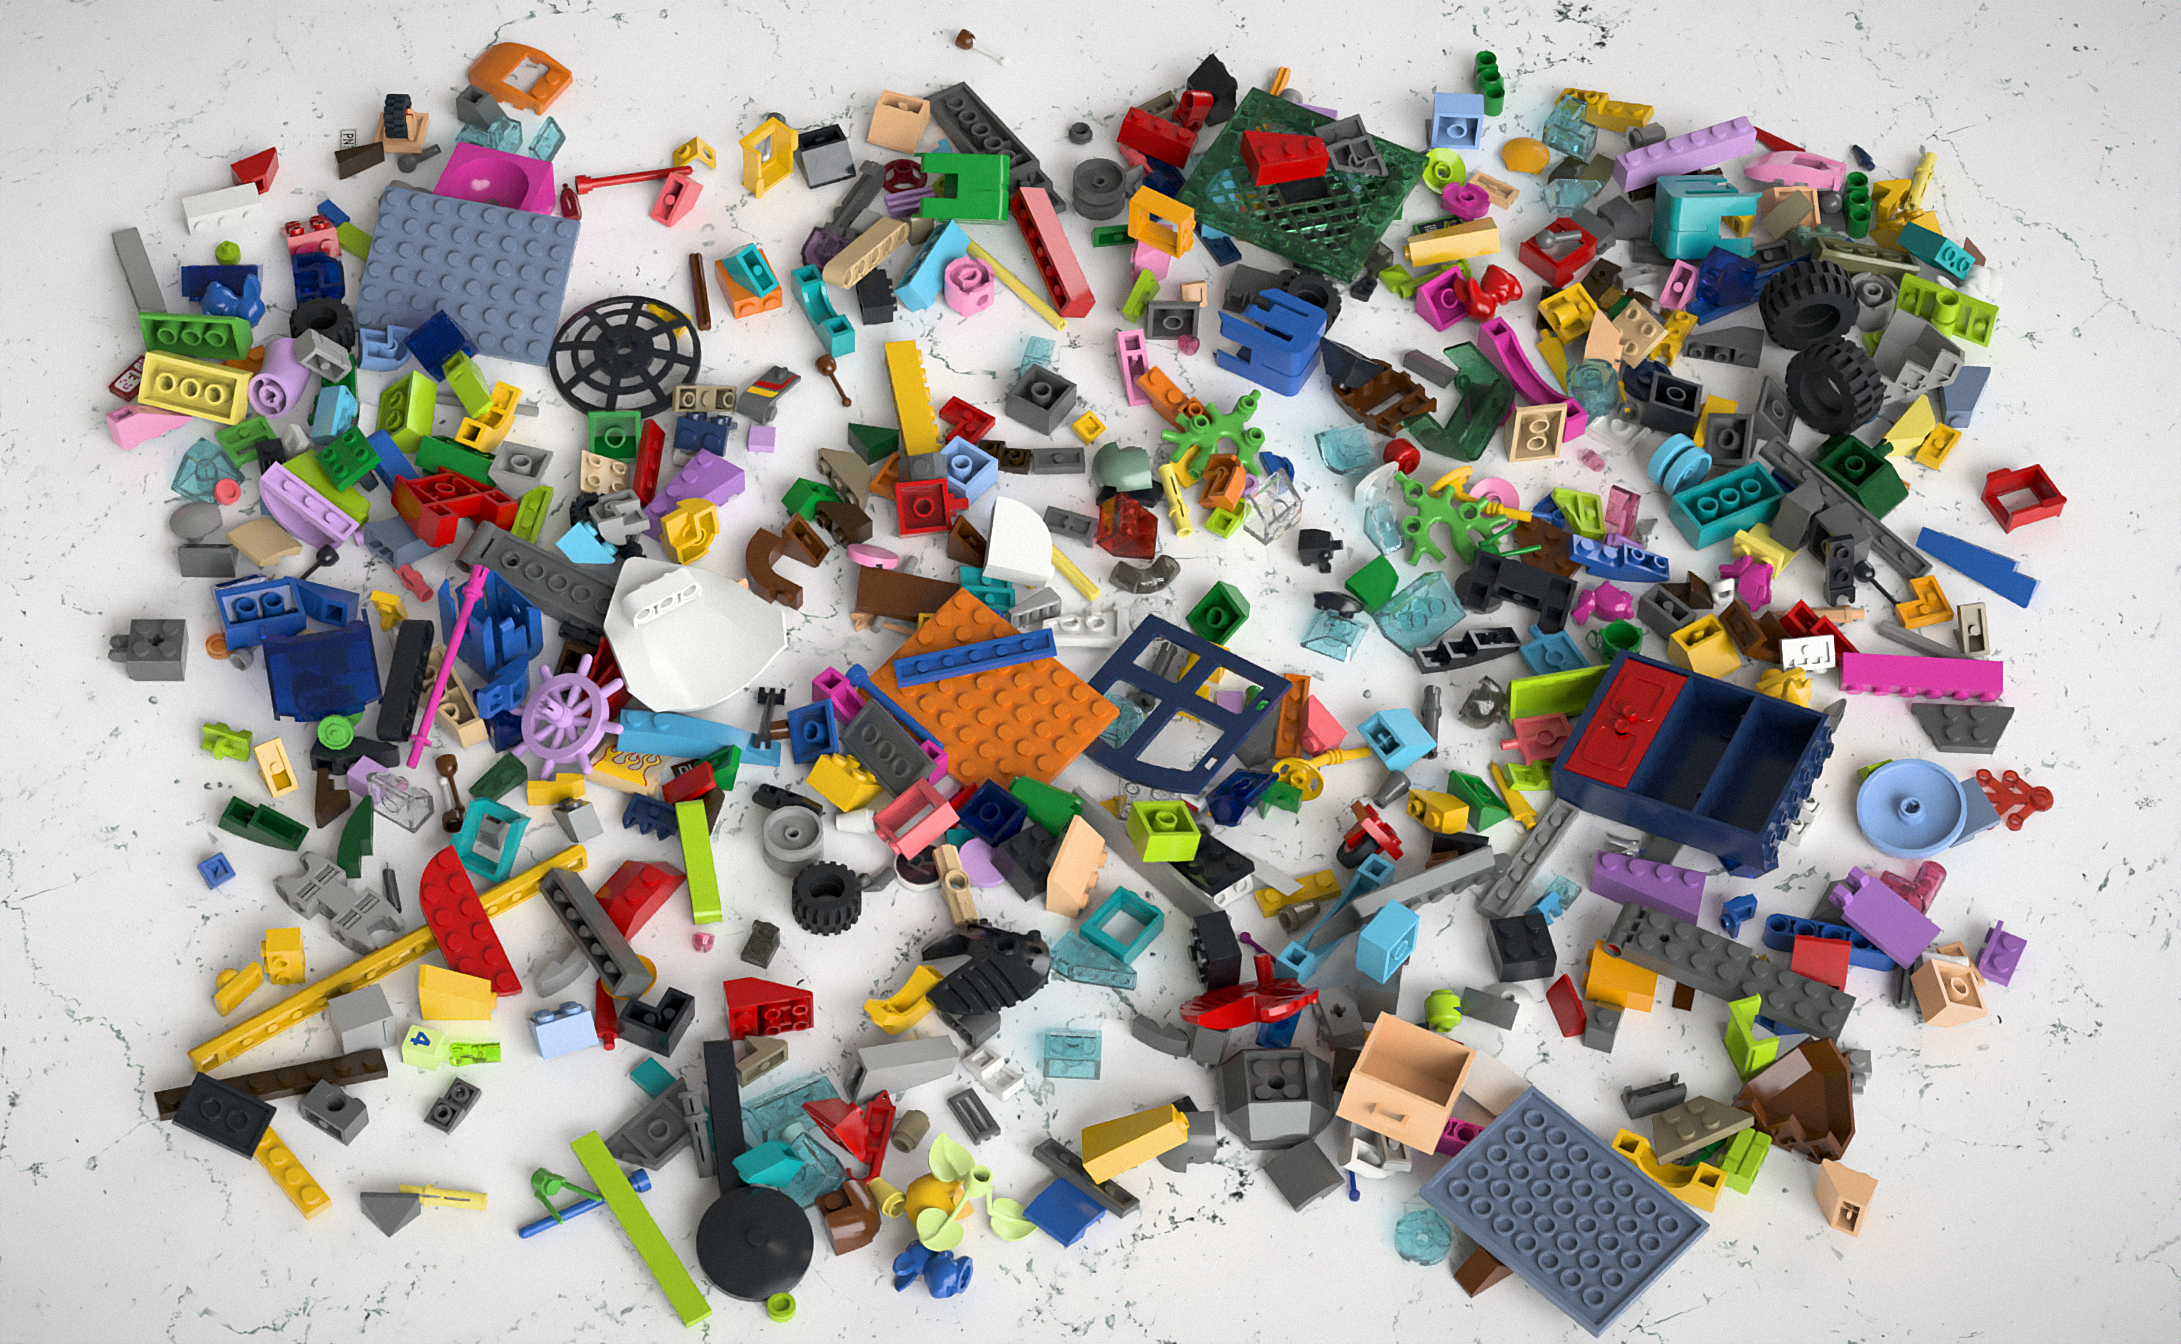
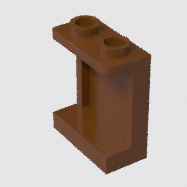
(1754, 637)

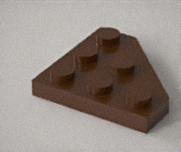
(1554, 551)

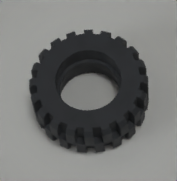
(1307, 190)
(1808, 304)
(1850, 372)

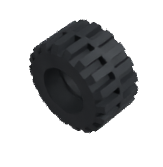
(1316, 291)
(325, 317)
(830, 915)

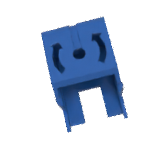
(1275, 358)
(495, 633)

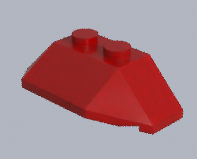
(637, 893)

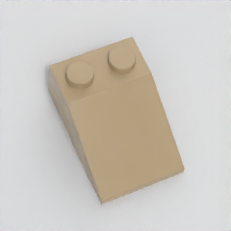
(1534, 432)

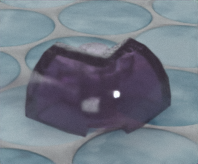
(822, 247)

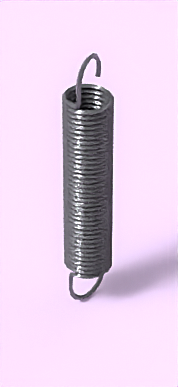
(391, 888)

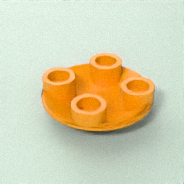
(1525, 155)

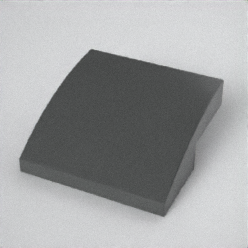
(1303, 1174)

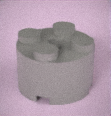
(1876, 299)

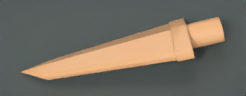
(1836, 614)

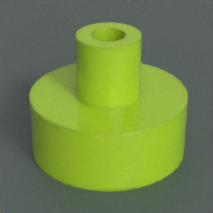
(228, 253)

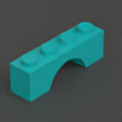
(811, 293)

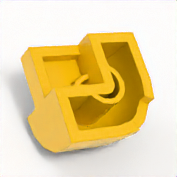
(689, 530)
(932, 1193)

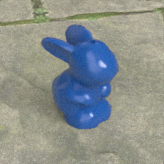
(223, 302)
(941, 1272)

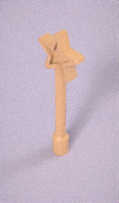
(865, 620)

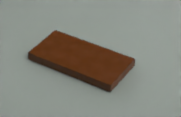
(900, 594)

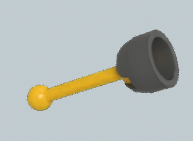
(1626, 406)

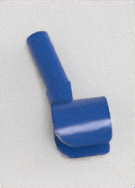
(1556, 518)

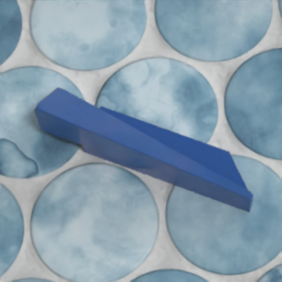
(1981, 565)

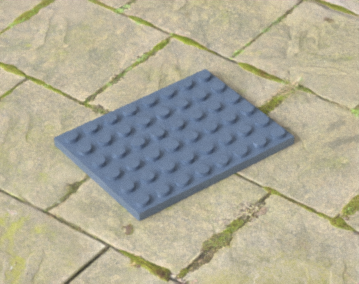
(479, 262)
(1564, 1211)

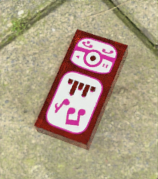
(128, 383)

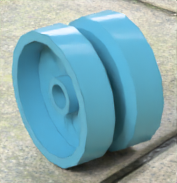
(1678, 465)

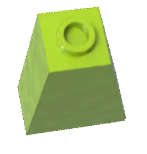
(310, 472)

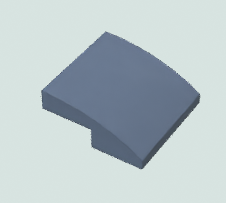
(1980, 812)

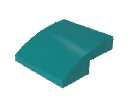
(990, 591)

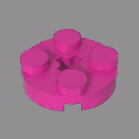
(1464, 201)

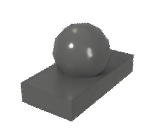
(1830, 209)

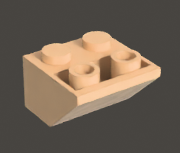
(899, 121)
(1844, 1196)

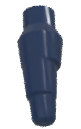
(1864, 158)

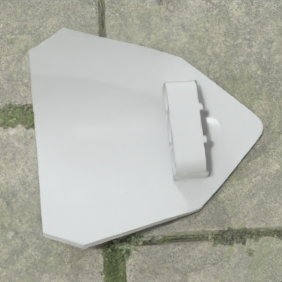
(688, 634)

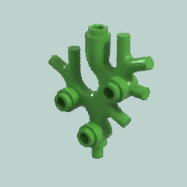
(1206, 435)
(1440, 510)

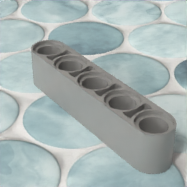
(138, 271)

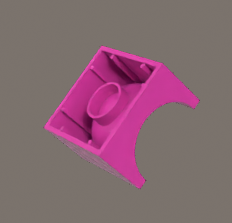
(509, 178)

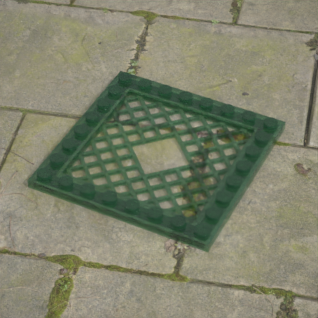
(1339, 263)

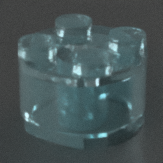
(1594, 386)

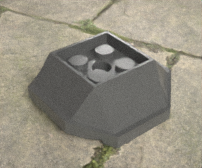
(1269, 1116)

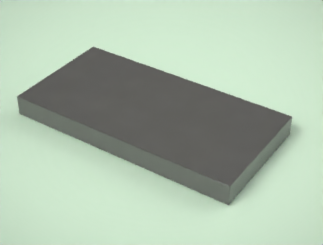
(886, 749)

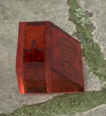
(1127, 528)

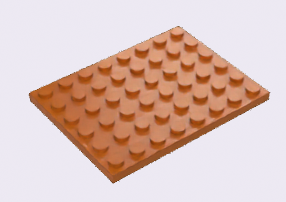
(997, 720)

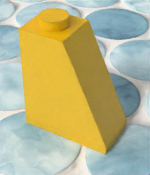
(454, 995)

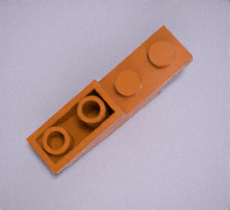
(1169, 399)

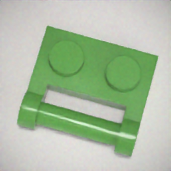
(243, 437)

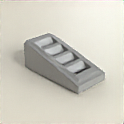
(1037, 608)

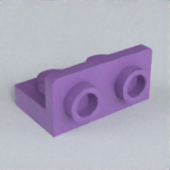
(2000, 956)

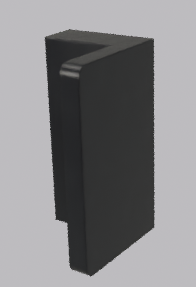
(1459, 841)

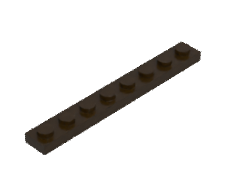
(289, 1080)

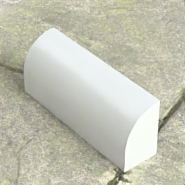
(1493, 1083)

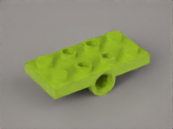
(1948, 310)

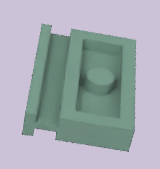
(1806, 236)

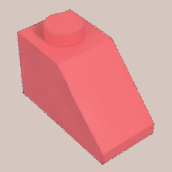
(676, 199)
(1318, 728)

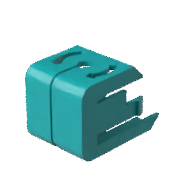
(1690, 216)

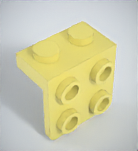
(1762, 548)

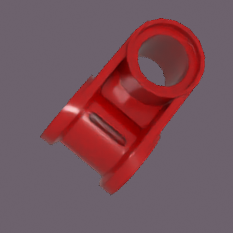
(1193, 109)

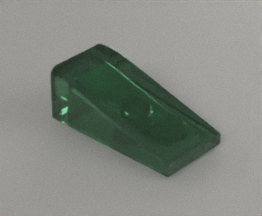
(500, 779)

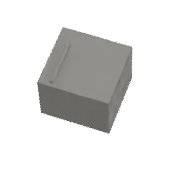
(362, 1020)

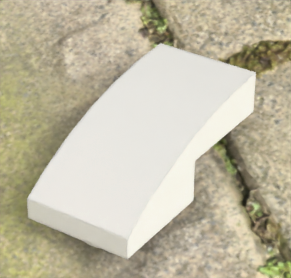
(1376, 482)
(1808, 815)

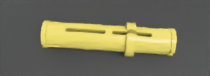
(1923, 175)
(1177, 509)
(477, 1200)

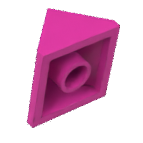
(1437, 300)

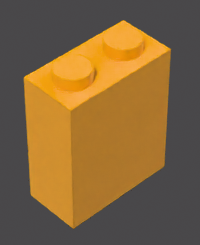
(1618, 981)

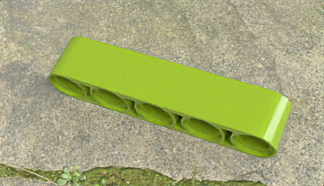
(698, 862)

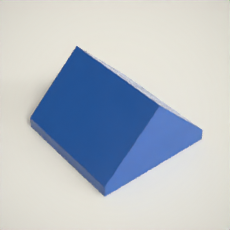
(813, 731)

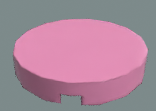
(872, 556)

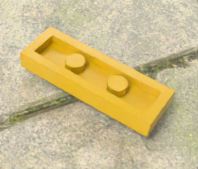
(1316, 886)

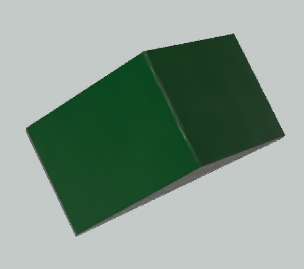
(872, 442)

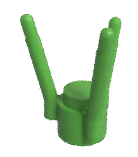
(549, 1184)

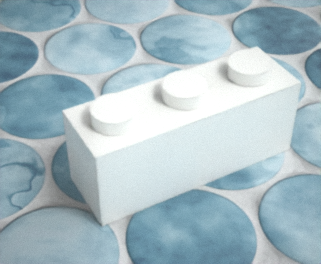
(222, 209)

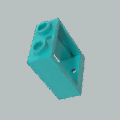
(1935, 250)
(1135, 907)

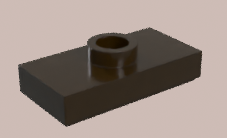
(1600, 278)

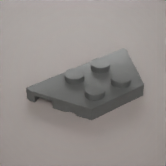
(1963, 727)
(655, 1132)

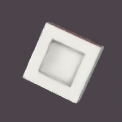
(1196, 802)

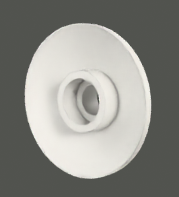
(1519, 995)

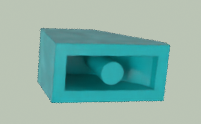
(750, 270)

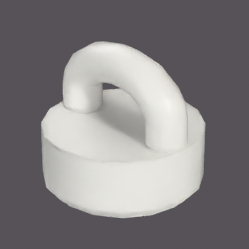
(1720, 586)

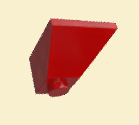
(840, 1124)

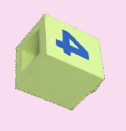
(424, 1047)

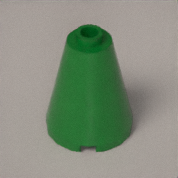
(1047, 804)

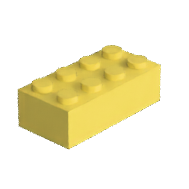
(195, 387)

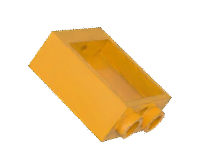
(1155, 235)

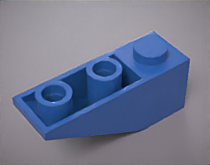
(328, 603)

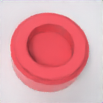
(226, 491)

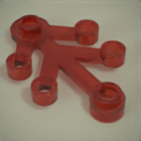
(2007, 799)

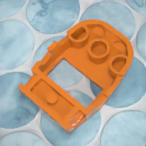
(500, 61)

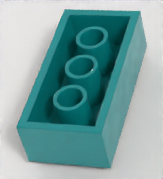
(1726, 505)

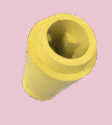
(888, 1197)

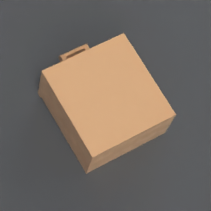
(1406, 1083)

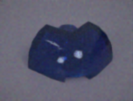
(317, 276)

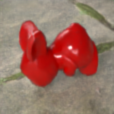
(1495, 288)

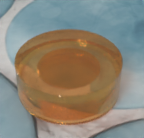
(216, 647)

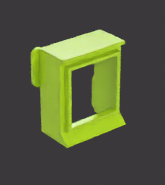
(1744, 1051)

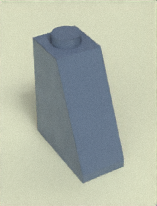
(1960, 400)
(395, 542)

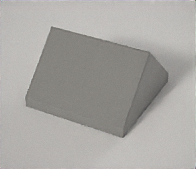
(519, 468)

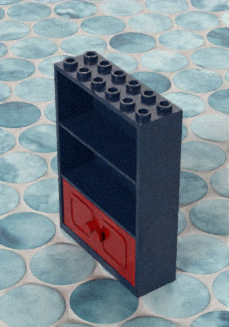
(1693, 759)

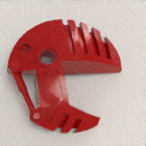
(1253, 1001)

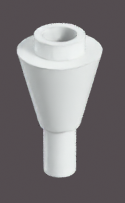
(1926, 956)

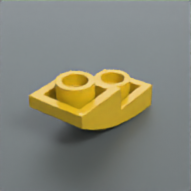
(549, 792)

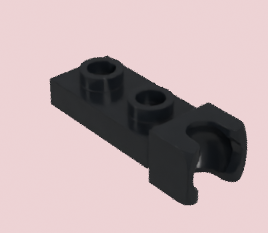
(1839, 569)

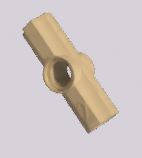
(951, 872)

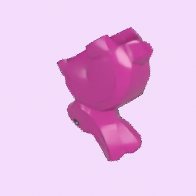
(1753, 580)
(1605, 602)

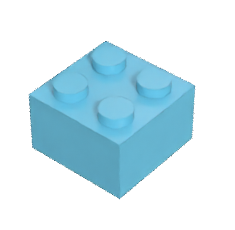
(1386, 941)

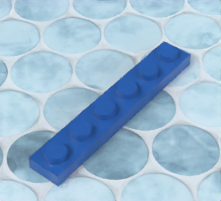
(975, 658)

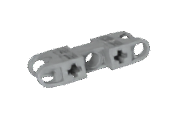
(350, 915)

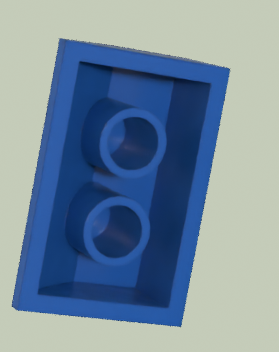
(267, 603)

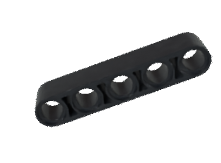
(405, 680)

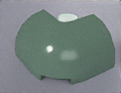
(1123, 468)

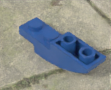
(1620, 564)
(507, 690)

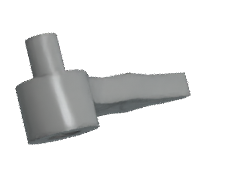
(1644, 530)

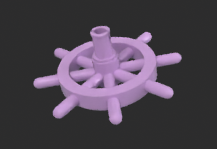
(565, 718)

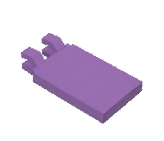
(1884, 917)

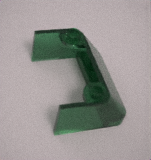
(1479, 413)

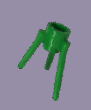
(1485, 545)

